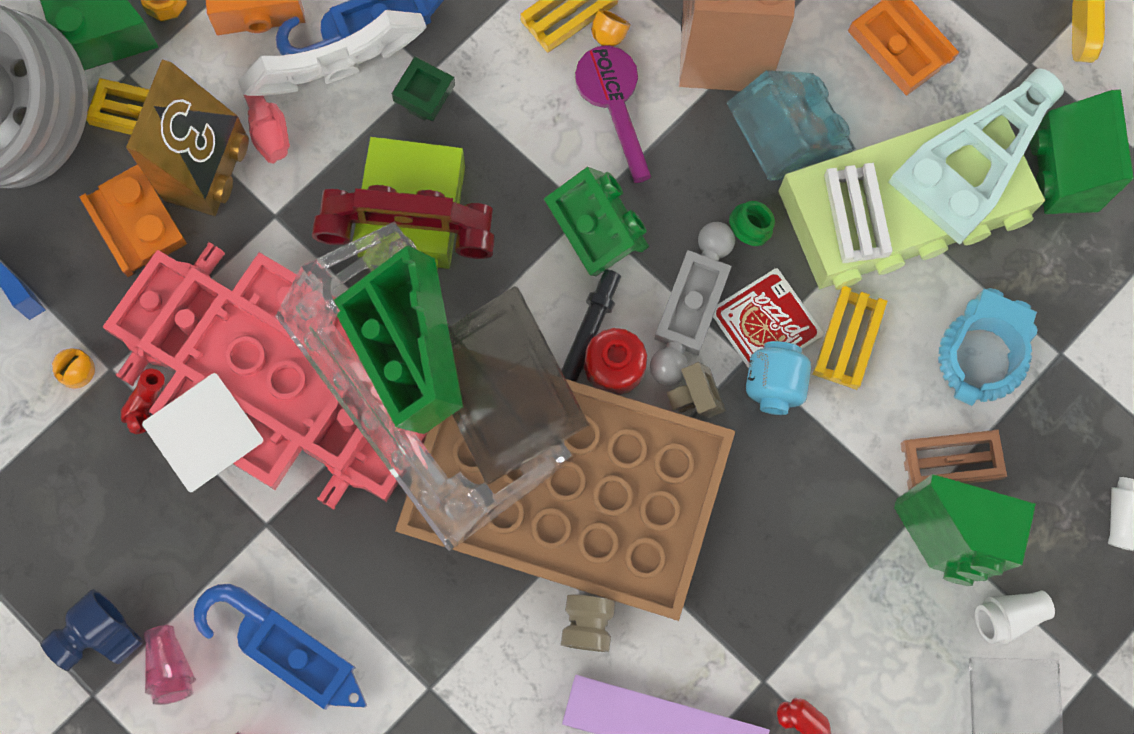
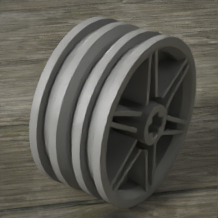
(39, 99)

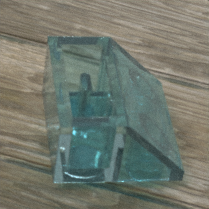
(790, 122)

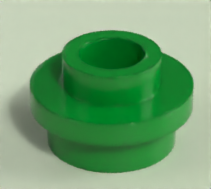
(752, 223)

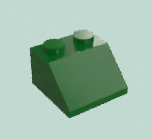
(1083, 154)

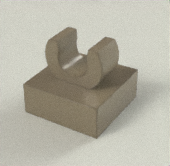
(698, 393)

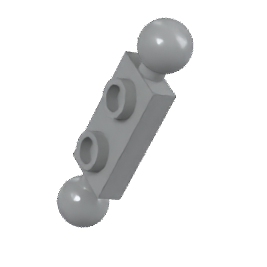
(692, 303)

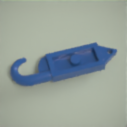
(351, 17)

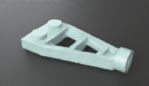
(948, 196)

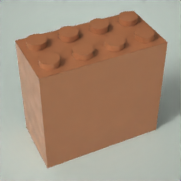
(732, 41)

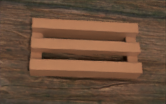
(995, 455)

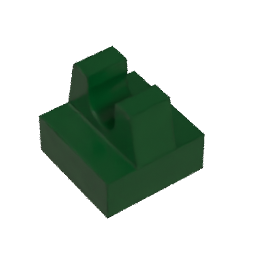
(423, 89)

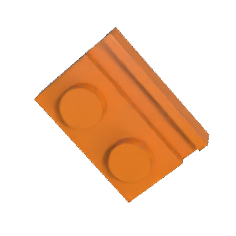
(903, 42)
(132, 219)

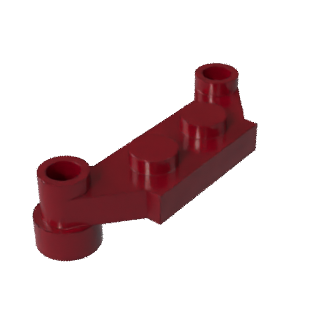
(421, 210)

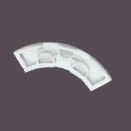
(335, 61)

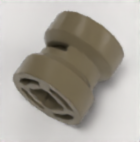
(588, 622)

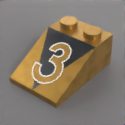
(187, 142)

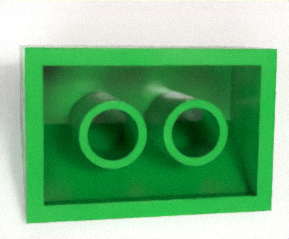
(966, 528)

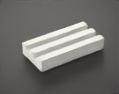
(851, 176)

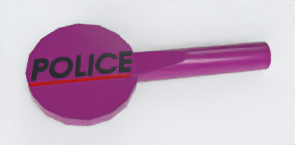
(607, 80)

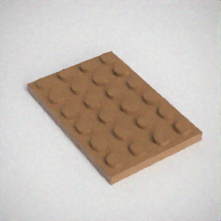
(615, 516)

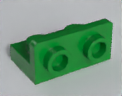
(596, 220)

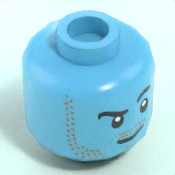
(778, 377)

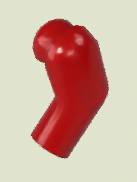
(142, 399)
(802, 717)

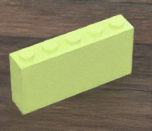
(909, 229)

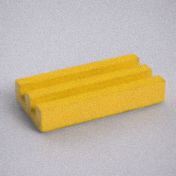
(542, 7)
(99, 103)
(861, 303)

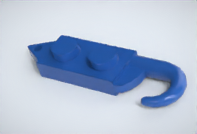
(284, 648)

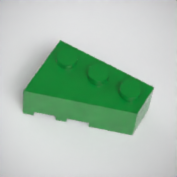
(100, 29)
(404, 339)

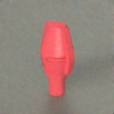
(267, 128)

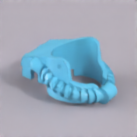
(1007, 319)

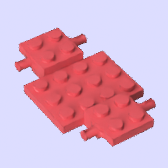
(201, 328)

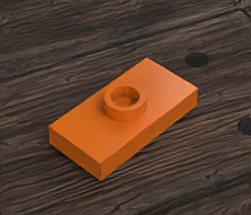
(251, 15)

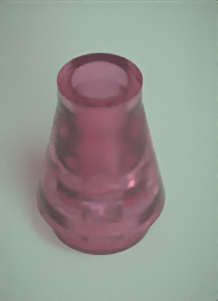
(166, 667)

